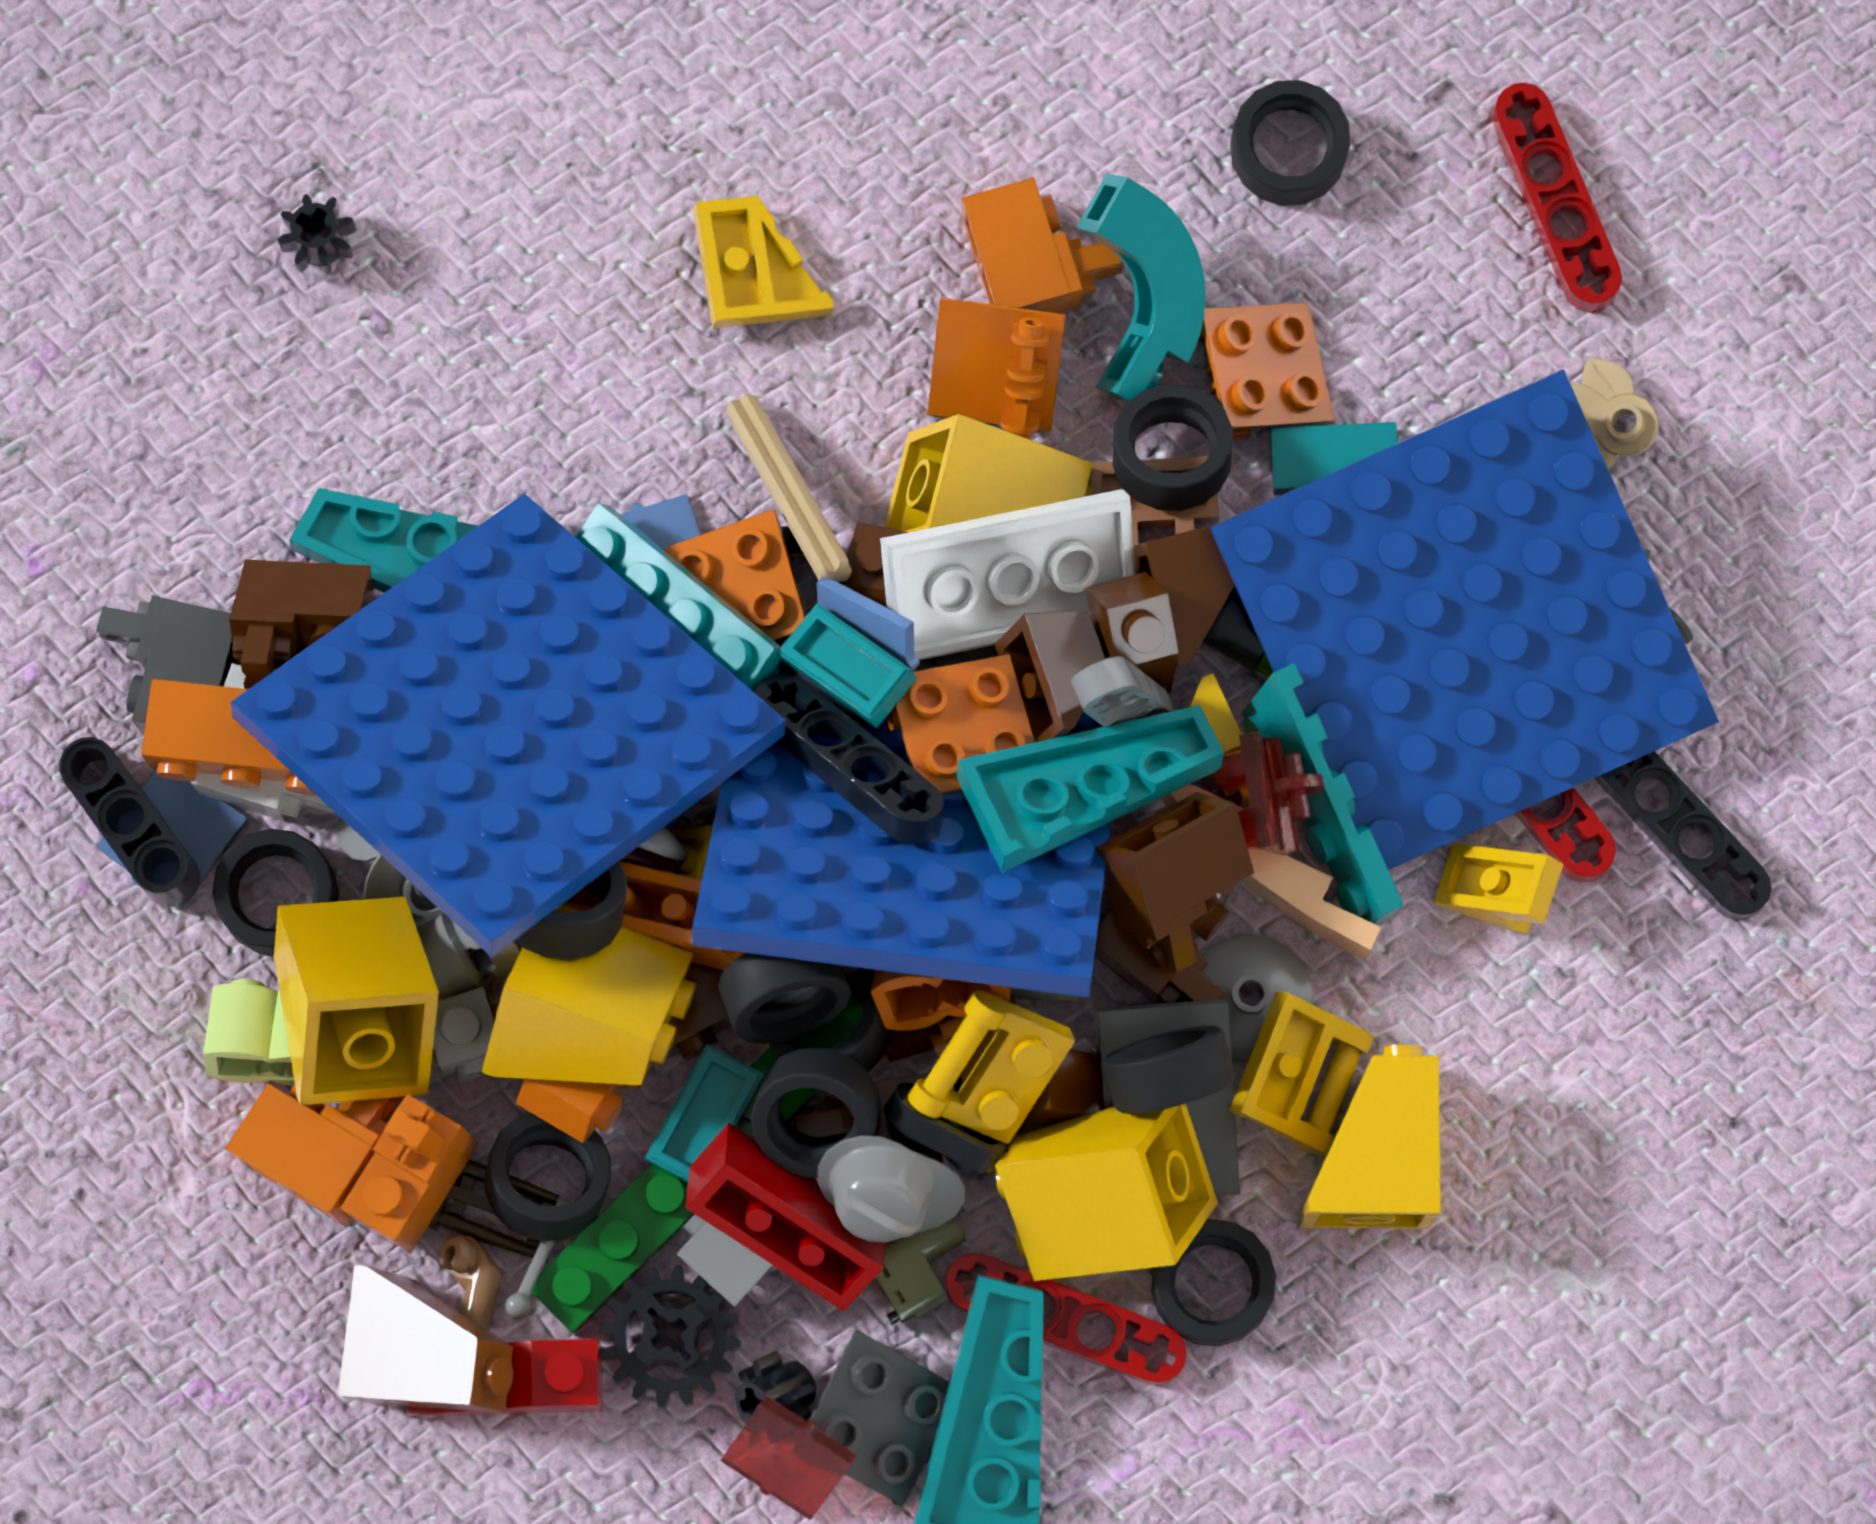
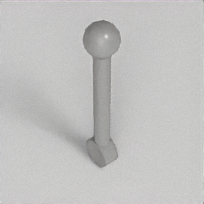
(518, 1304)

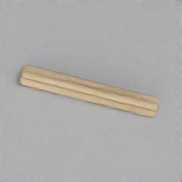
(788, 489)

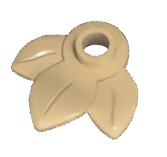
(1607, 396)

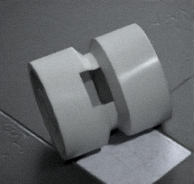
(458, 960)

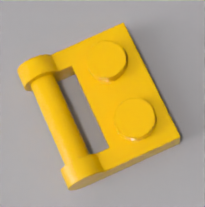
(1287, 1066)
(1005, 1077)

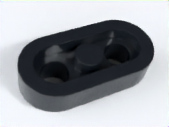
(962, 1146)

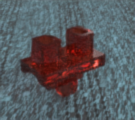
(1275, 790)

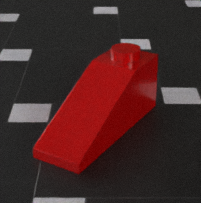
(547, 1379)

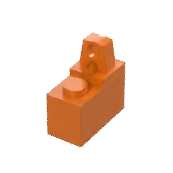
(1021, 257)
(313, 1146)
(409, 1173)

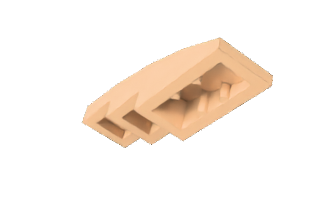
(1299, 893)

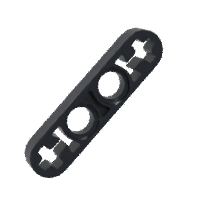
(856, 752)
(1684, 811)

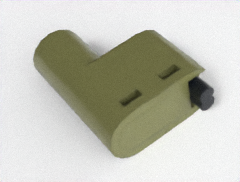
(907, 1276)

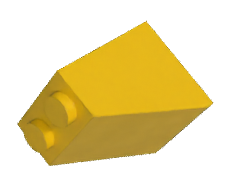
(977, 471)
(355, 999)
(591, 1014)
(1385, 1150)
(1106, 1192)

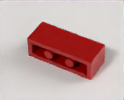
(780, 1218)

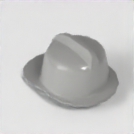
(888, 1189)

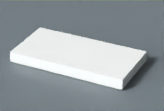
(982, 574)

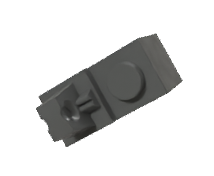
(171, 644)

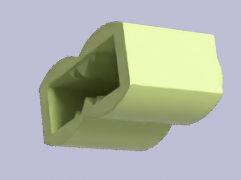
(247, 1035)

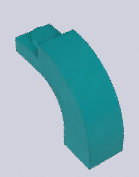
(1164, 279)

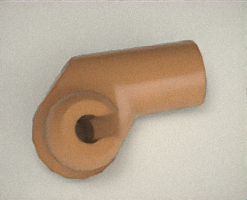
(475, 1273)

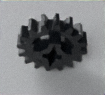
(646, 1357)

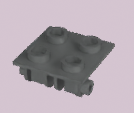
(883, 1413)

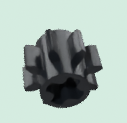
(321, 250)
(785, 1383)

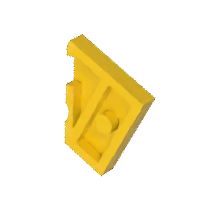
(751, 267)

